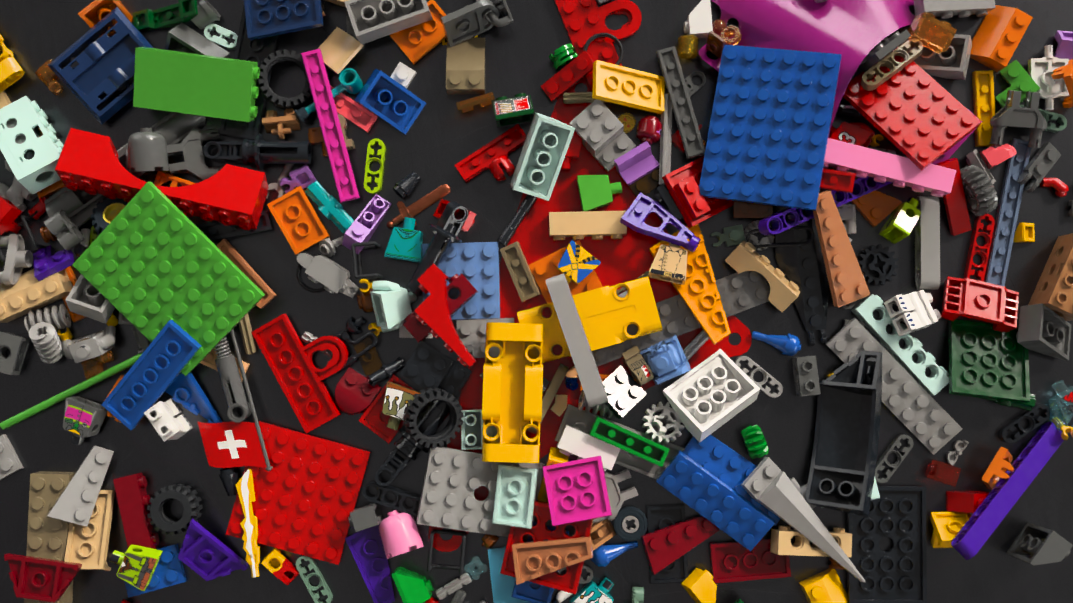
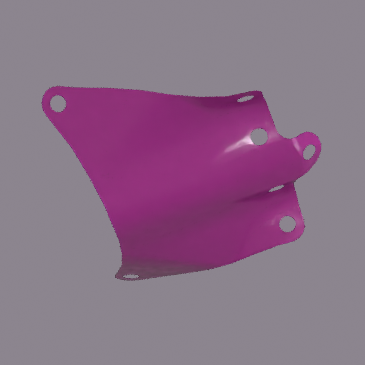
(822, 27)

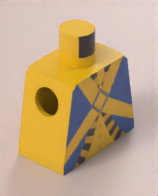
(577, 263)

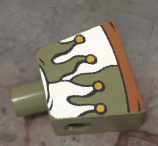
(395, 402)

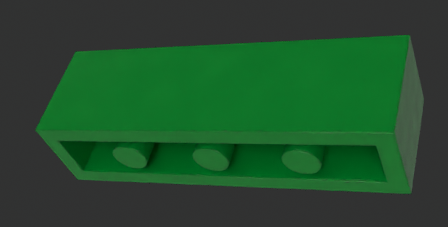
(629, 441)

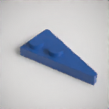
(189, 394)

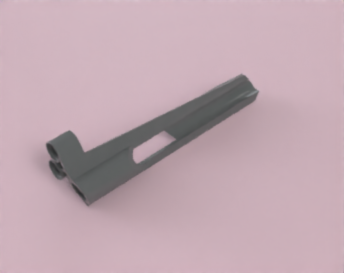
(73, 208)

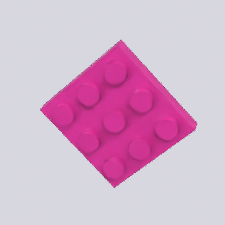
(577, 491)

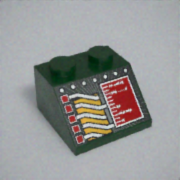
(513, 110)

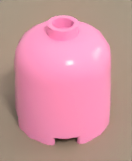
(399, 534)

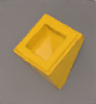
(1024, 233)

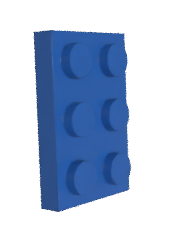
(167, 573)

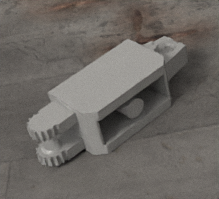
(328, 273)

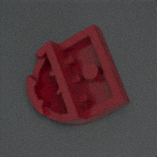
(354, 393)

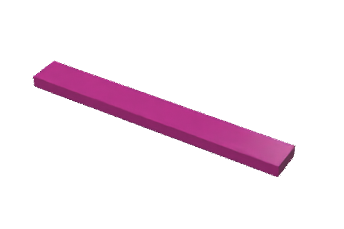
(330, 125)

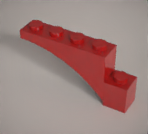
(436, 313)

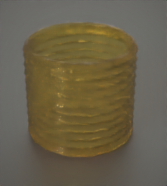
(688, 46)

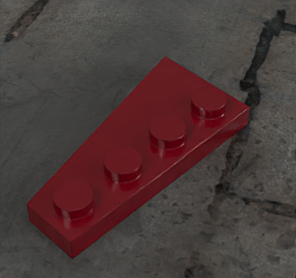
(674, 541)

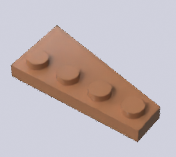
(240, 262)
(543, 557)

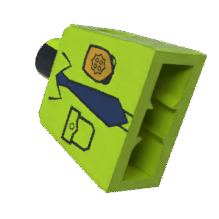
(901, 221)

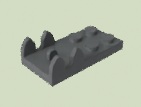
(882, 49)

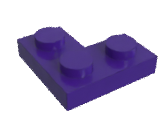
(48, 262)

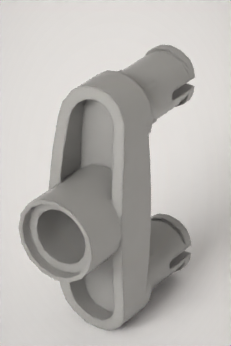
(16, 258)

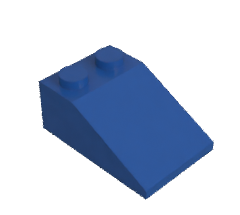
(390, 101)

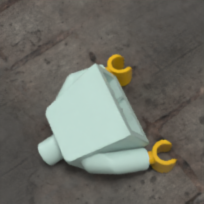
(390, 305)

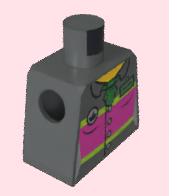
(82, 418)

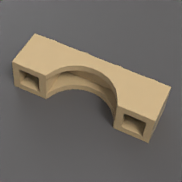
(747, 259)

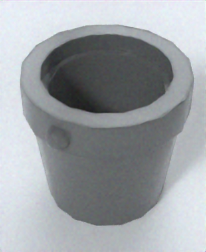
(206, 15)

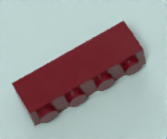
(133, 505)

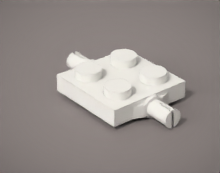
(1041, 70)

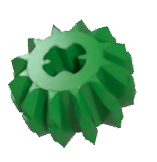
(754, 441)

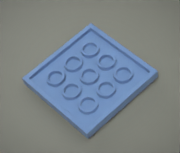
(481, 267)

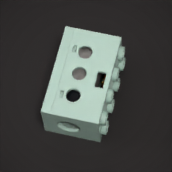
(24, 149)

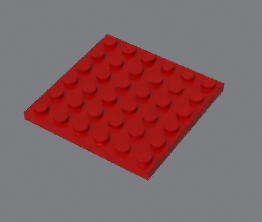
(306, 495)

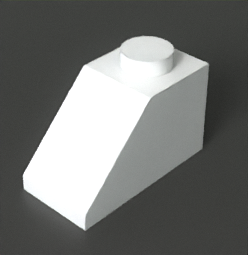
(699, 20)

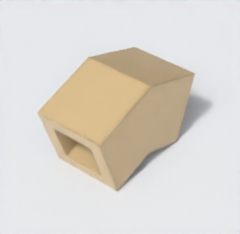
(560, 404)

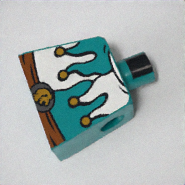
(594, 593)

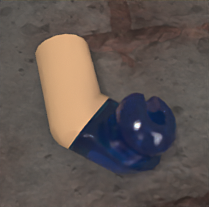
(571, 379)

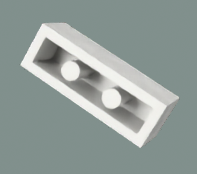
(587, 446)

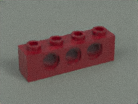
(466, 292)

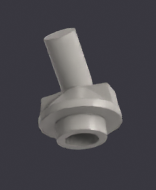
(327, 246)

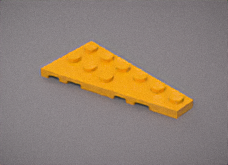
(701, 290)

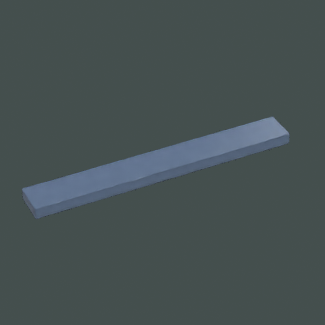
(1007, 215)

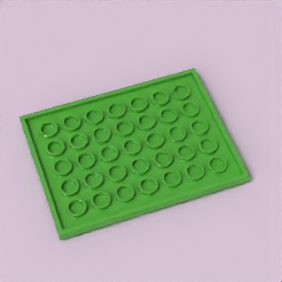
(166, 269)

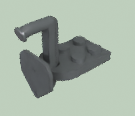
(475, 20)

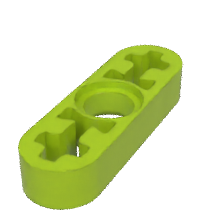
(381, 153)

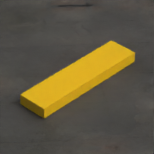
(983, 105)

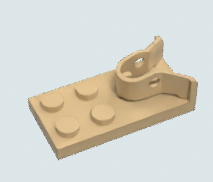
(90, 543)

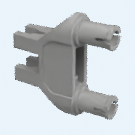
(616, 496)

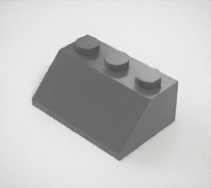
(187, 40)
(1039, 546)

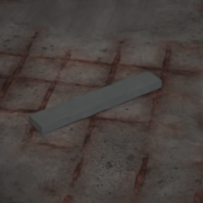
(681, 102)

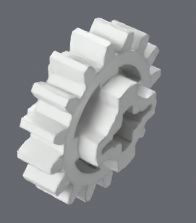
(655, 420)

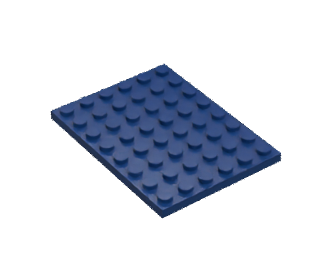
(770, 126)

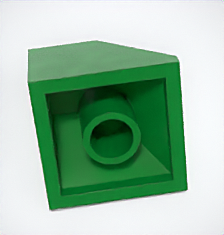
(412, 586)

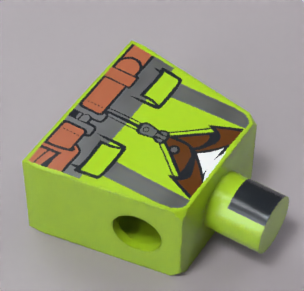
(137, 565)

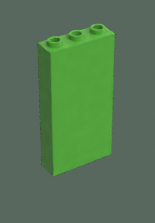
(195, 84)

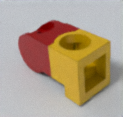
(280, 566)

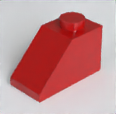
(964, 500)

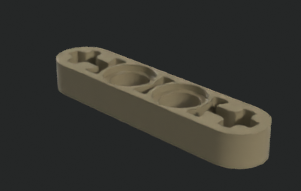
(890, 63)
(551, 392)

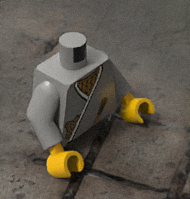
(89, 345)

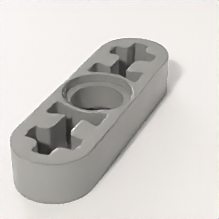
(766, 390)

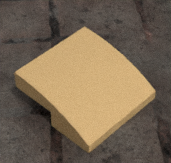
(339, 50)

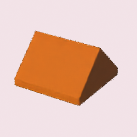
(99, 9)

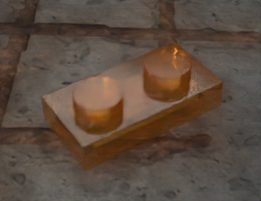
(483, 100)

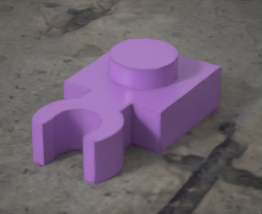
(299, 177)

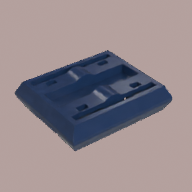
(103, 64)

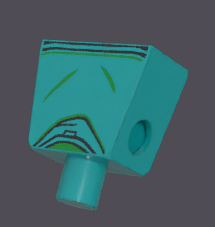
(405, 242)

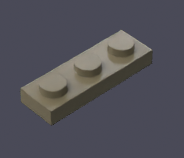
(520, 271)

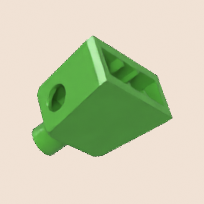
(596, 191)

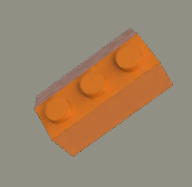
(999, 36)

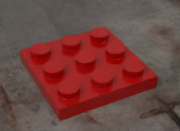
(693, 169)

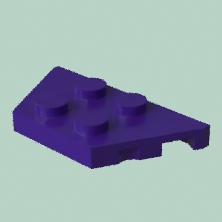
(208, 554)

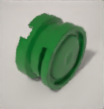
(563, 56)

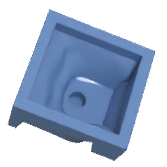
(666, 359)

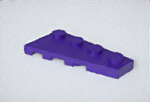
(372, 563)

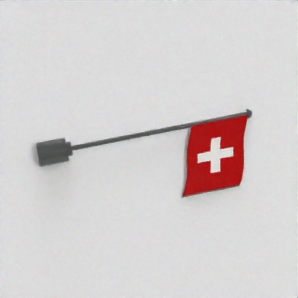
(235, 442)

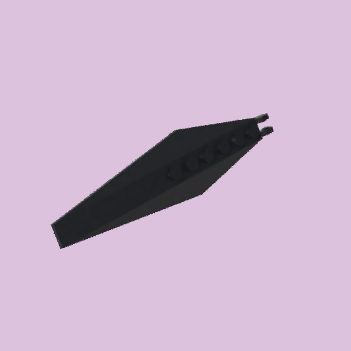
(807, 270)

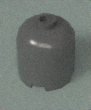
(147, 151)

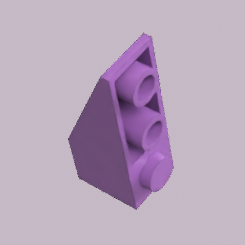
(366, 223)

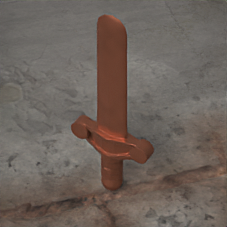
(419, 205)

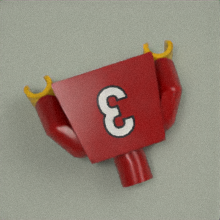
(856, 134)

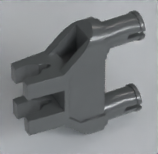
(1016, 116)
(193, 154)

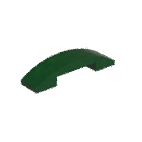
(165, 17)

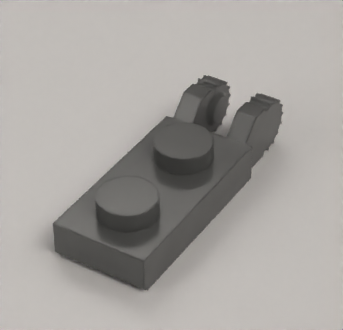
(1039, 166)

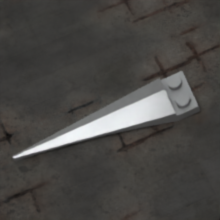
(779, 495)

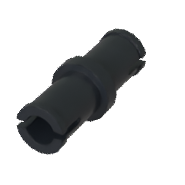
(386, 372)

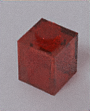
(943, 473)

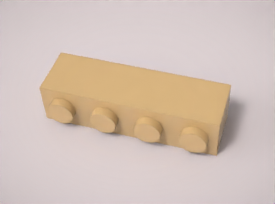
(586, 224)

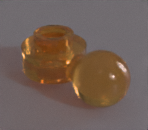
(719, 27)

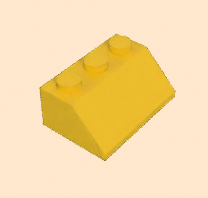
(824, 588)

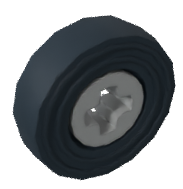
(633, 533)

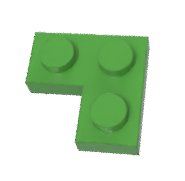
(1018, 80)

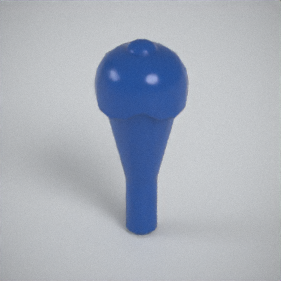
(788, 344)
(607, 553)

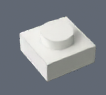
(403, 75)

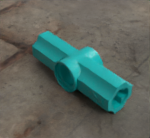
(329, 206)

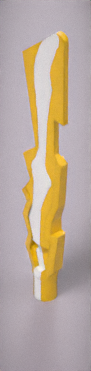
(246, 494)

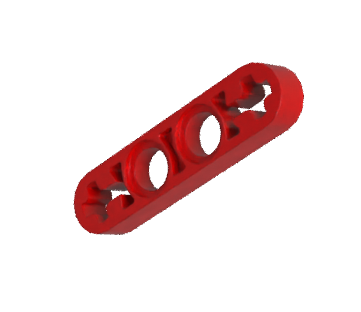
(974, 248)

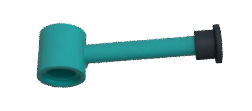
(352, 88)

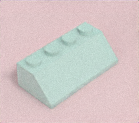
(542, 156)

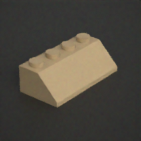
(32, 294)

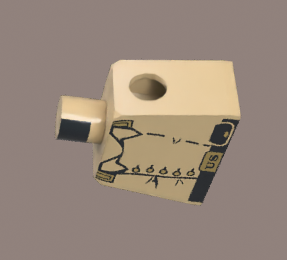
(670, 264)

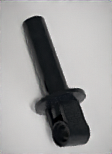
(445, 232)

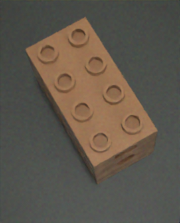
(1056, 280)

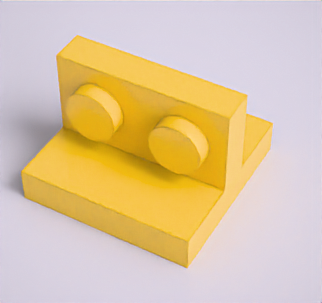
(946, 527)

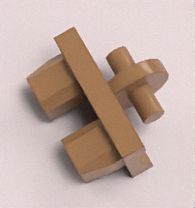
(282, 124)

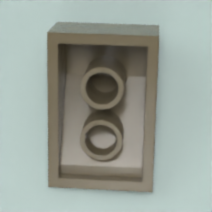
(466, 67)

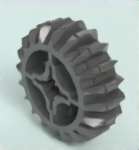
(978, 190)

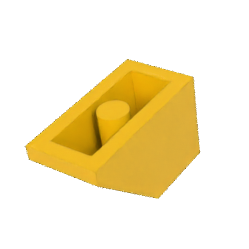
(700, 586)

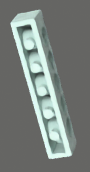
(938, 377)

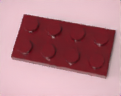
(736, 563)

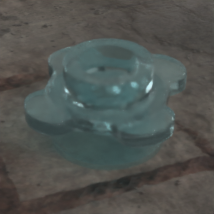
(470, 567)

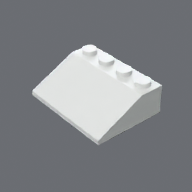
(711, 394)

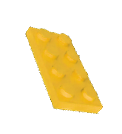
(628, 87)

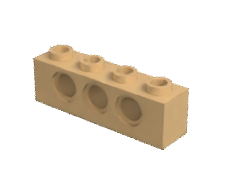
(782, 544)

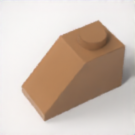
(601, 532)

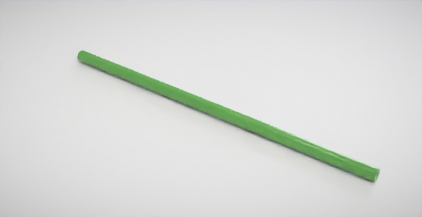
(70, 392)

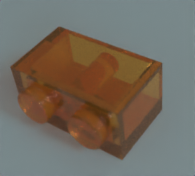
(931, 32)

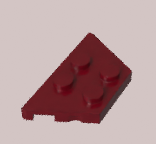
(40, 577)

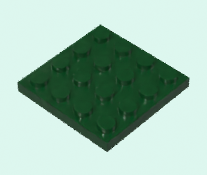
(987, 362)

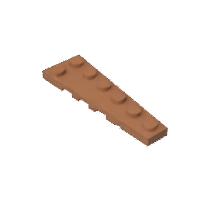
(840, 261)

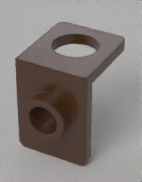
(715, 44)

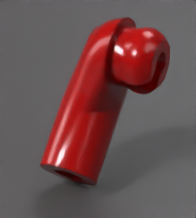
(1061, 187)

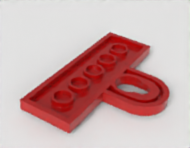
(585, 19)
(297, 373)

